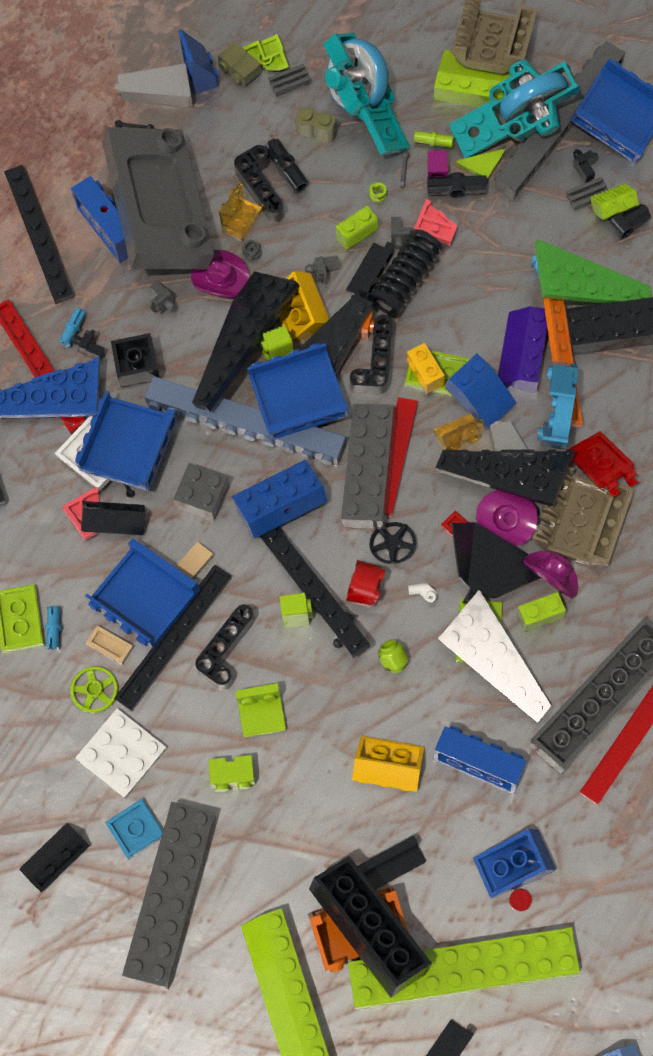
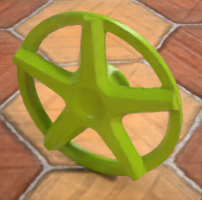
(94, 689)

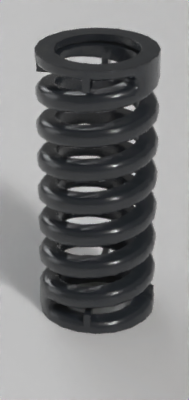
(407, 275)

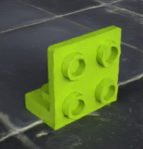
(260, 710)

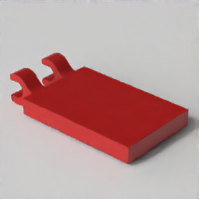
(603, 463)

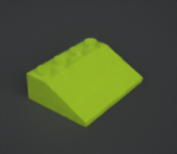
(464, 84)

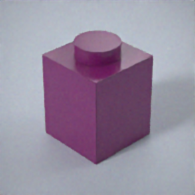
(437, 163)

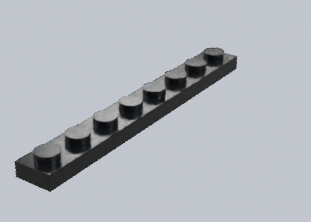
(39, 234)
(319, 596)

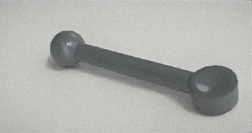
(405, 155)

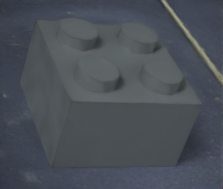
(201, 492)

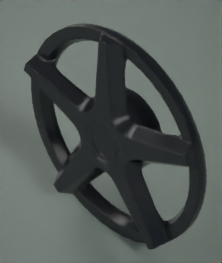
(393, 543)

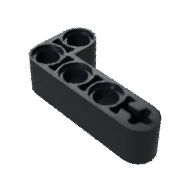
(261, 187)
(379, 354)
(229, 643)

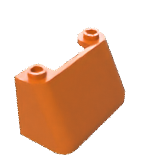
(331, 942)

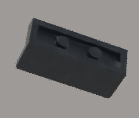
(371, 269)
(113, 518)
(54, 857)
(393, 863)
(451, 1041)

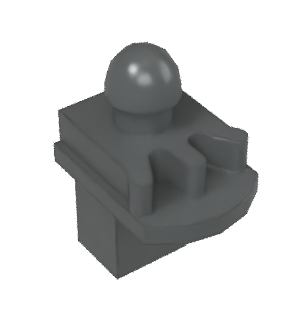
(399, 234)
(321, 266)
(162, 300)

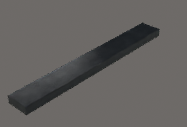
(163, 652)

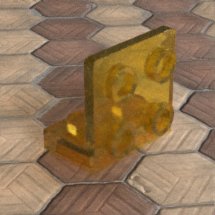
(238, 214)
(459, 432)

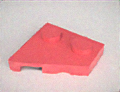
(436, 224)
(74, 511)

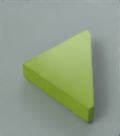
(481, 164)

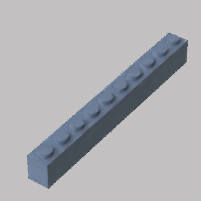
(243, 420)

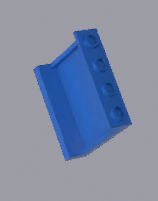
(618, 110)
(297, 391)
(126, 442)
(144, 595)

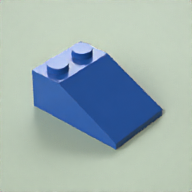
(198, 63)
(480, 391)
(514, 863)

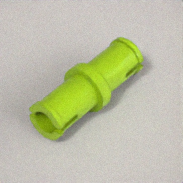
(433, 139)

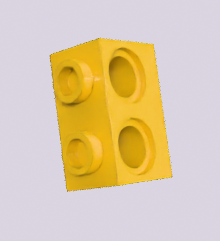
(425, 368)

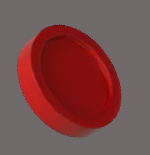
(520, 900)

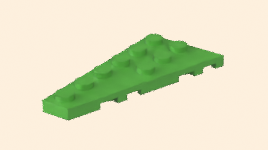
(578, 279)

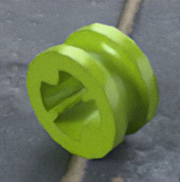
(380, 196)

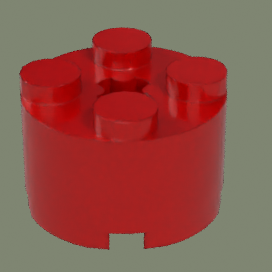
(364, 584)

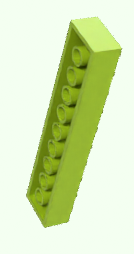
(476, 968)

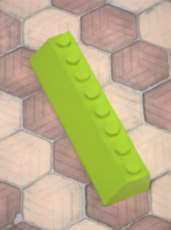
(283, 986)

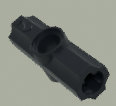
(292, 173)
(457, 185)

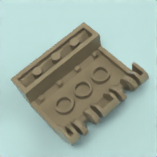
(492, 39)
(583, 521)

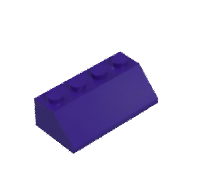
(523, 348)

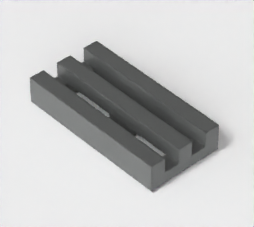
(288, 77)
(571, 194)

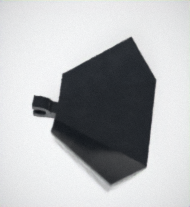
(488, 562)

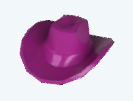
(224, 275)
(507, 516)
(554, 570)

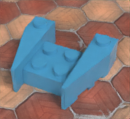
(562, 387)

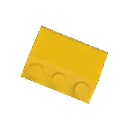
(305, 310)
(388, 763)

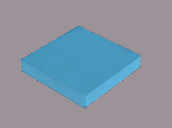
(134, 829)

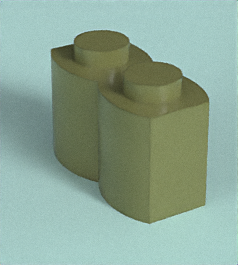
(239, 64)
(315, 124)

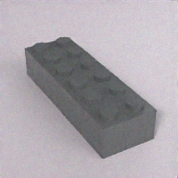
(369, 466)

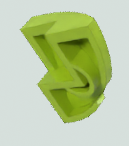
(269, 53)

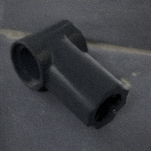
(626, 223)

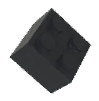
(135, 359)

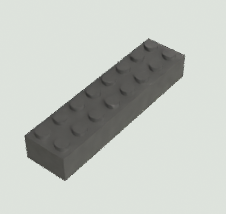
(597, 700)
(169, 895)

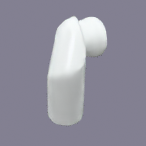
(424, 590)

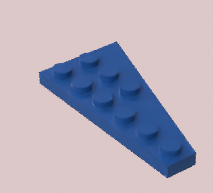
(55, 394)

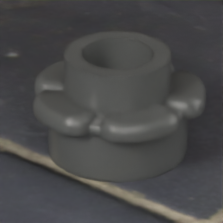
(251, 244)

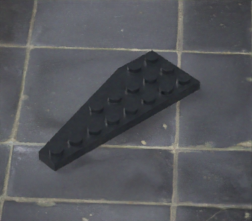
(243, 329)

